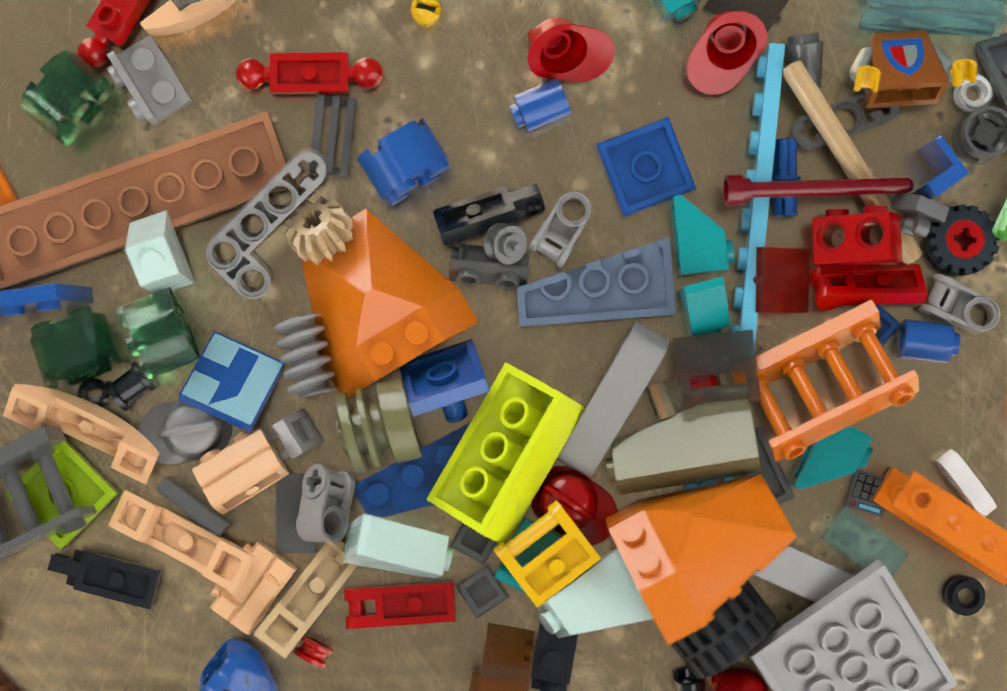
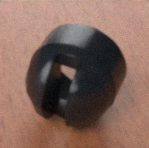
(94, 384)
(685, 675)

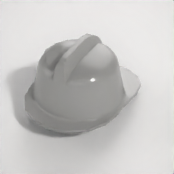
(183, 432)

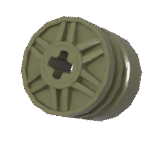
(378, 426)

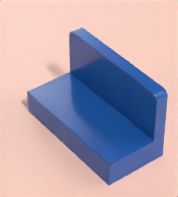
(943, 164)

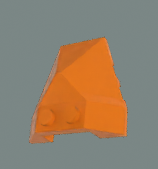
(380, 305)
(699, 548)

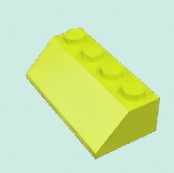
(505, 454)

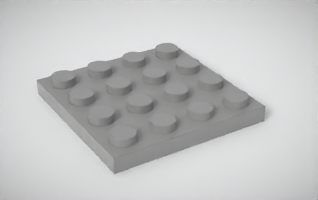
(854, 641)

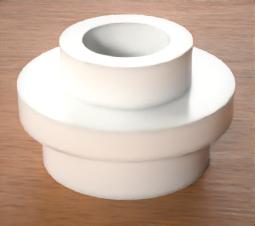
(984, 90)

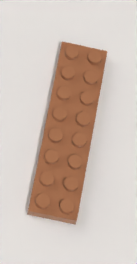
(95, 211)

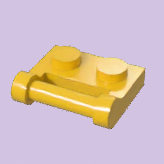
(553, 566)

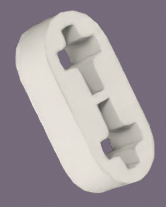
(965, 482)

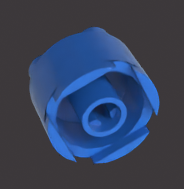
(404, 160)

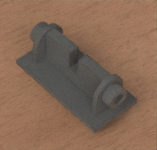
(470, 267)

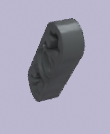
(875, 119)

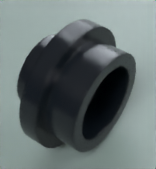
(976, 600)

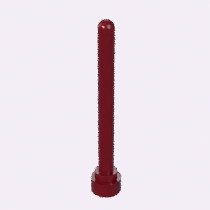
(740, 190)

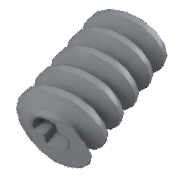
(304, 356)

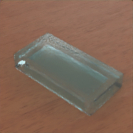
(863, 542)

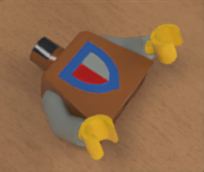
(906, 70)

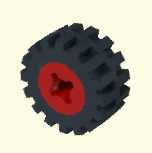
(947, 240)

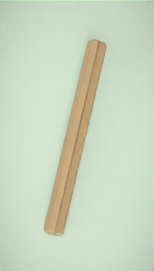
(840, 144)

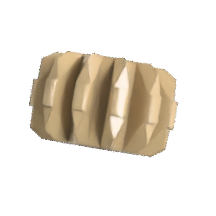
(319, 230)

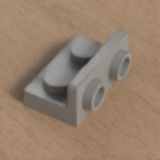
(150, 81)

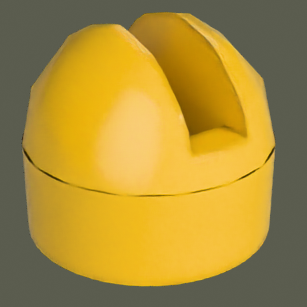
(425, 17)

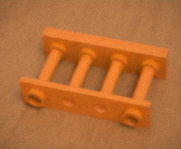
(825, 344)
(945, 521)

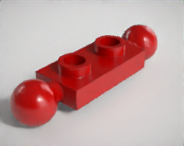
(111, 23)
(309, 73)

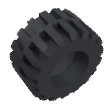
(729, 636)

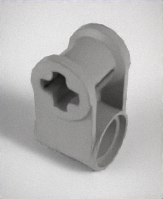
(560, 230)
(957, 305)
(324, 507)

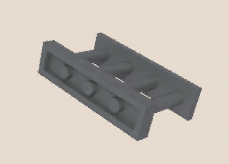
(40, 447)

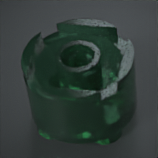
(66, 97)
(158, 333)
(74, 347)

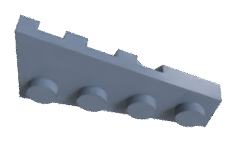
(614, 288)

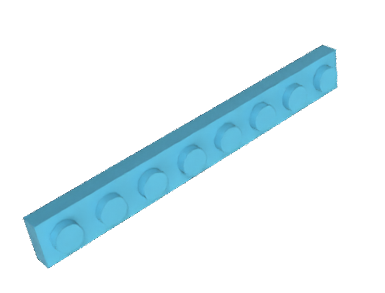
(763, 147)

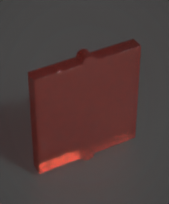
(782, 280)

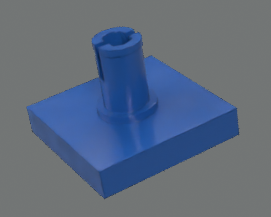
(444, 380)

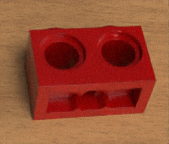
(857, 245)

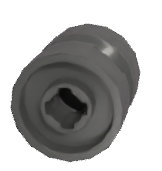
(981, 135)

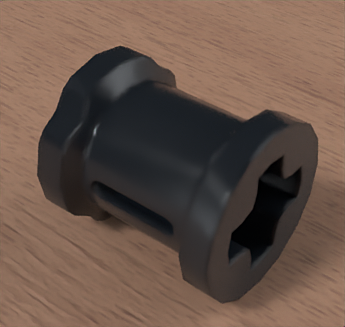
(129, 386)

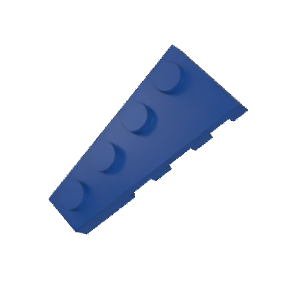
(43, 298)
(409, 483)

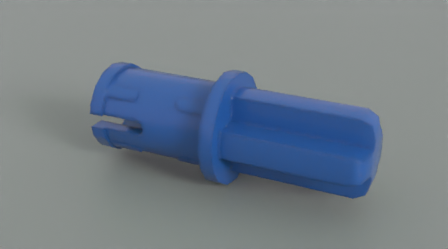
(785, 170)

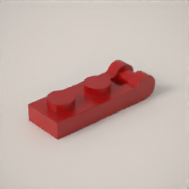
(868, 282)
(401, 604)

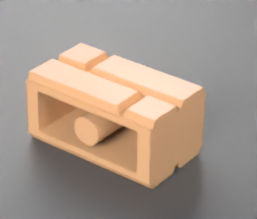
(239, 470)
(260, 589)

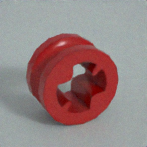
(313, 651)

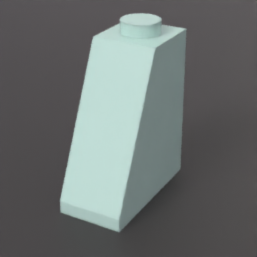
(157, 254)
(396, 547)
(595, 600)

